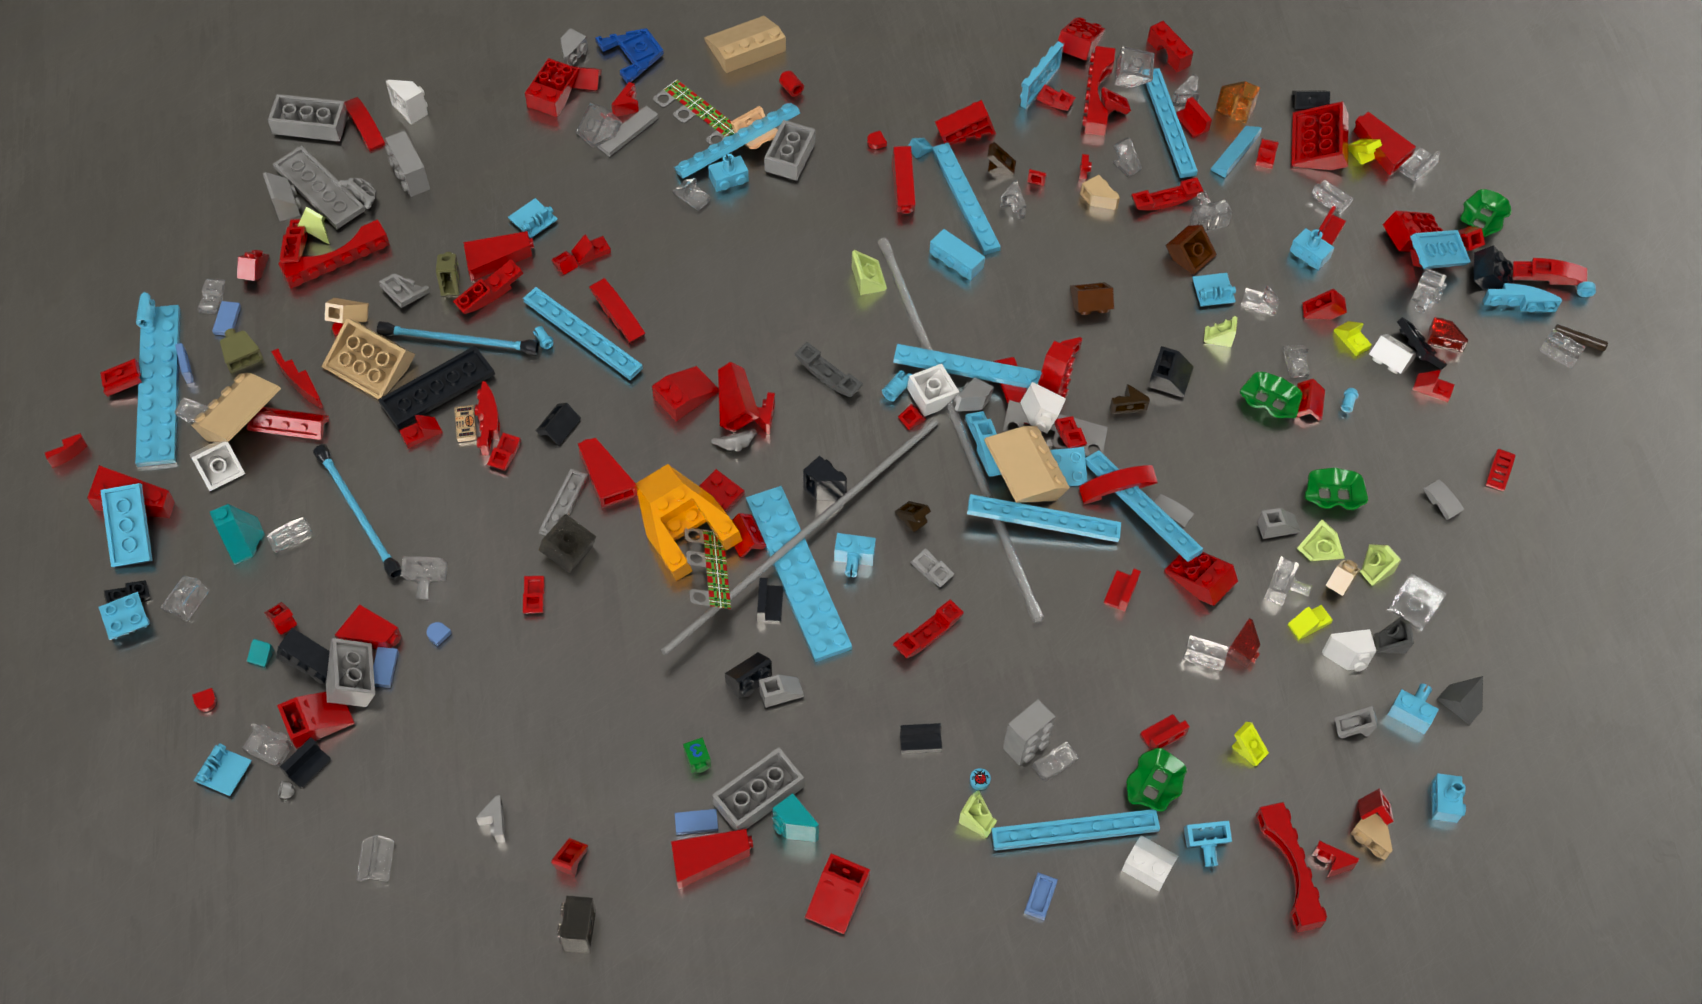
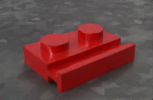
(121, 377)

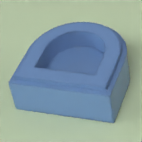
(437, 633)

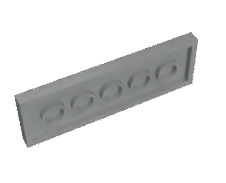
(319, 187)

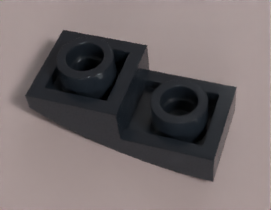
(130, 588)

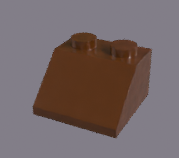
(1191, 248)
(1092, 297)

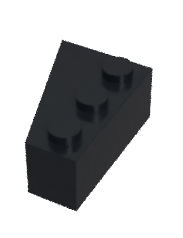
(304, 655)

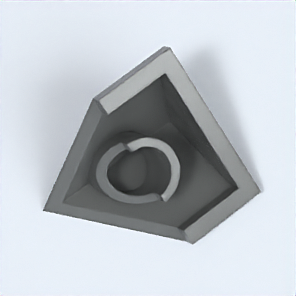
(1395, 637)
(1464, 698)

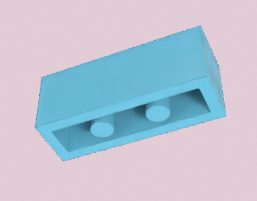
(957, 254)

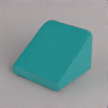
(260, 653)

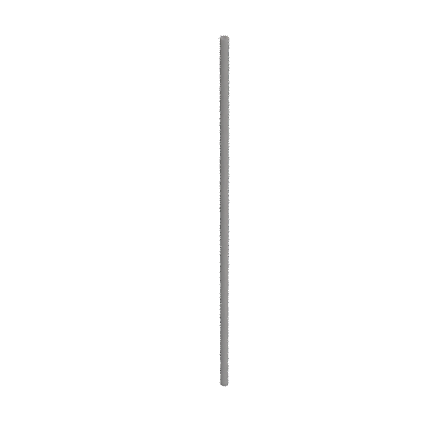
(801, 535)

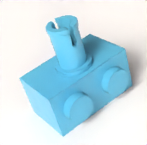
(728, 172)
(1312, 248)
(854, 551)
(1413, 709)
(1448, 798)
(1208, 837)

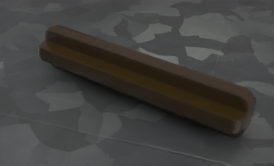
(1582, 338)

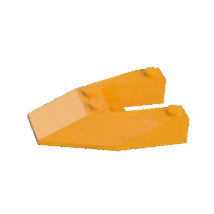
(674, 503)

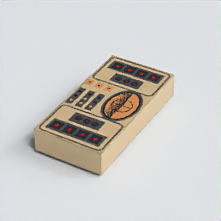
(465, 423)

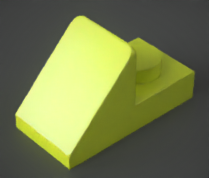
(1364, 149)
(1351, 335)
(1309, 621)
(1250, 744)

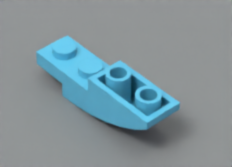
(1527, 297)
(980, 429)

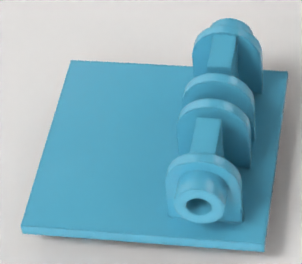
(533, 217)
(1214, 289)
(1072, 464)
(123, 616)
(222, 770)

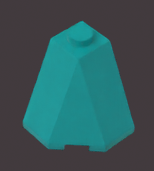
(238, 531)

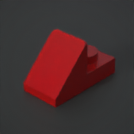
(626, 101)
(1114, 101)
(1266, 153)
(589, 250)
(1430, 385)
(766, 413)
(424, 429)
(281, 618)
(569, 856)
(1339, 859)

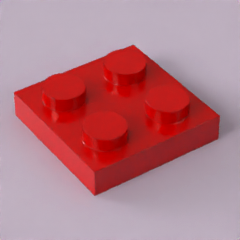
(722, 489)

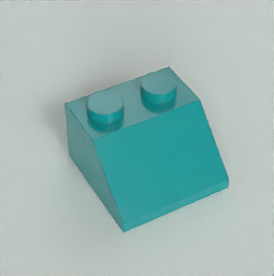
(794, 820)

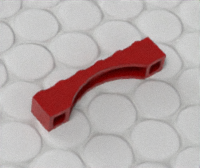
(1097, 114)
(367, 240)
(1277, 826)

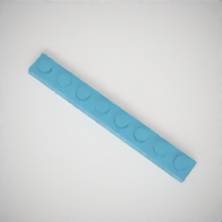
(1171, 126)
(736, 140)
(966, 199)
(583, 333)
(966, 366)
(1149, 511)
(1044, 518)
(1075, 829)

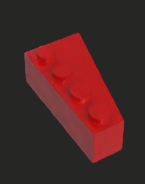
(1057, 369)
(156, 499)

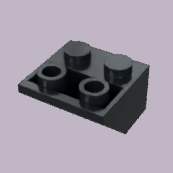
(1492, 268)
(1171, 372)
(824, 481)
(745, 676)

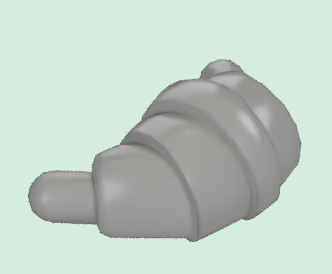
(361, 189)
(735, 441)

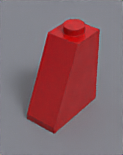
(369, 628)

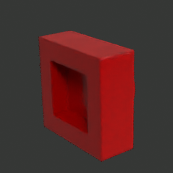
(1085, 166)

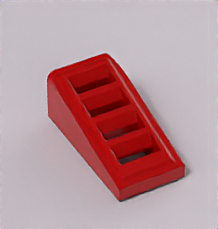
(1504, 459)

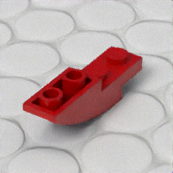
(1550, 270)
(487, 291)
(488, 419)

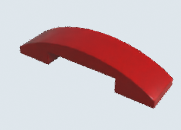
(364, 123)
(1169, 197)
(1117, 481)
(929, 631)

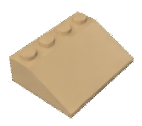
(747, 43)
(367, 359)
(234, 407)
(1027, 465)

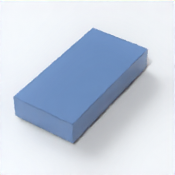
(226, 317)
(184, 363)
(384, 666)
(696, 822)
(1041, 896)

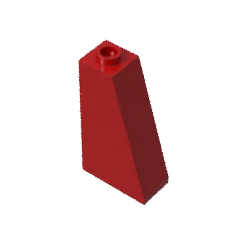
(1394, 147)
(903, 179)
(490, 254)
(735, 398)
(606, 475)
(707, 854)

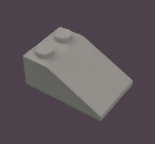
(350, 673)

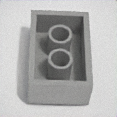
(789, 150)
(407, 164)
(1029, 732)

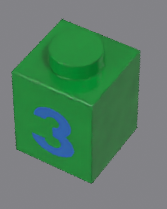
(697, 755)

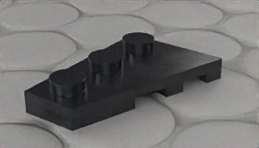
(1417, 341)

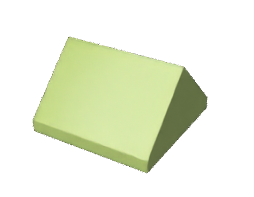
(867, 273)

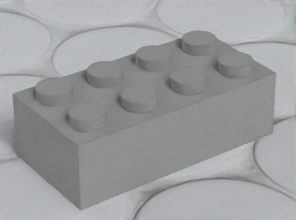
(308, 117)
(758, 790)

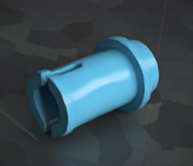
(545, 341)
(1350, 396)

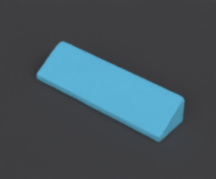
(1236, 150)

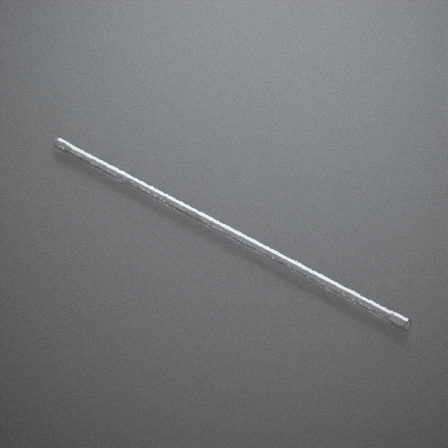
(1032, 604)

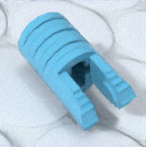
(145, 311)
(896, 386)

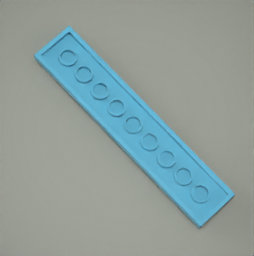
(159, 389)
(799, 575)

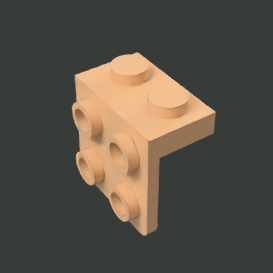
(746, 120)

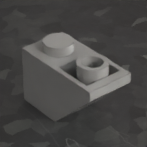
(573, 46)
(974, 396)
(1277, 523)
(779, 689)

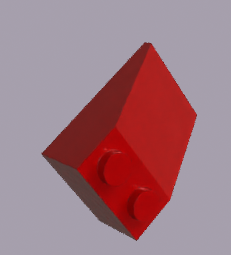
(683, 391)

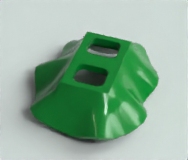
(1492, 201)
(1275, 388)
(1334, 480)
(1143, 777)

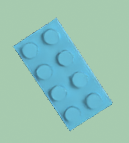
(1041, 74)
(1440, 249)
(126, 525)

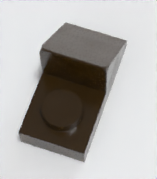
(1000, 161)
(1132, 402)
(913, 514)

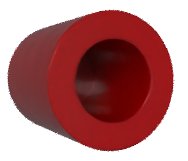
(791, 83)

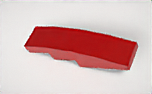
(293, 242)
(617, 310)
(299, 380)

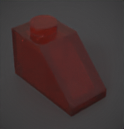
(1446, 335)
(1246, 645)

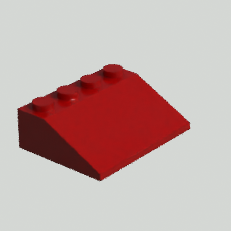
(1321, 137)

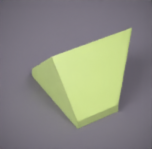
(314, 224)
(1221, 334)
(1322, 544)
(1379, 563)
(977, 816)

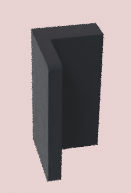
(1311, 98)
(559, 423)
(769, 602)
(920, 738)
(305, 763)

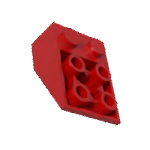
(1080, 37)
(551, 87)
(1405, 224)
(1203, 576)
(313, 717)
(838, 893)

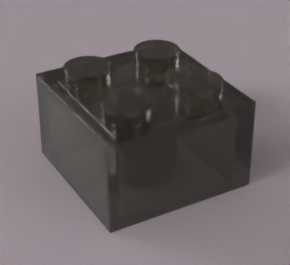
(567, 543)
(577, 924)

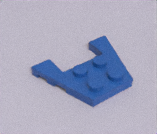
(639, 48)

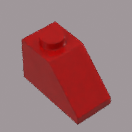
(1325, 306)

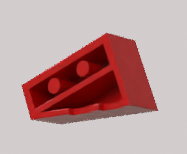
(965, 124)

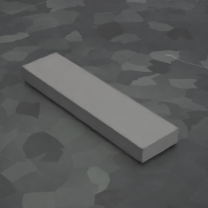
(629, 130)
(565, 499)

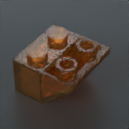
(1238, 100)

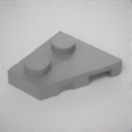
(402, 290)

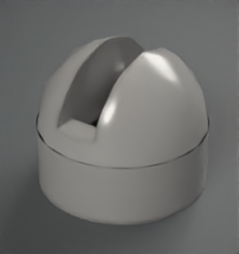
(286, 789)

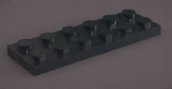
(436, 387)

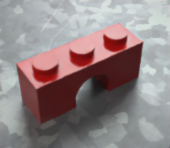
(1179, 54)

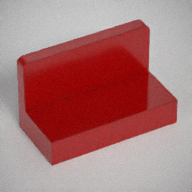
(587, 78)
(1194, 118)
(1331, 227)
(1312, 399)
(749, 533)
(1122, 589)
(1164, 732)
(1376, 803)

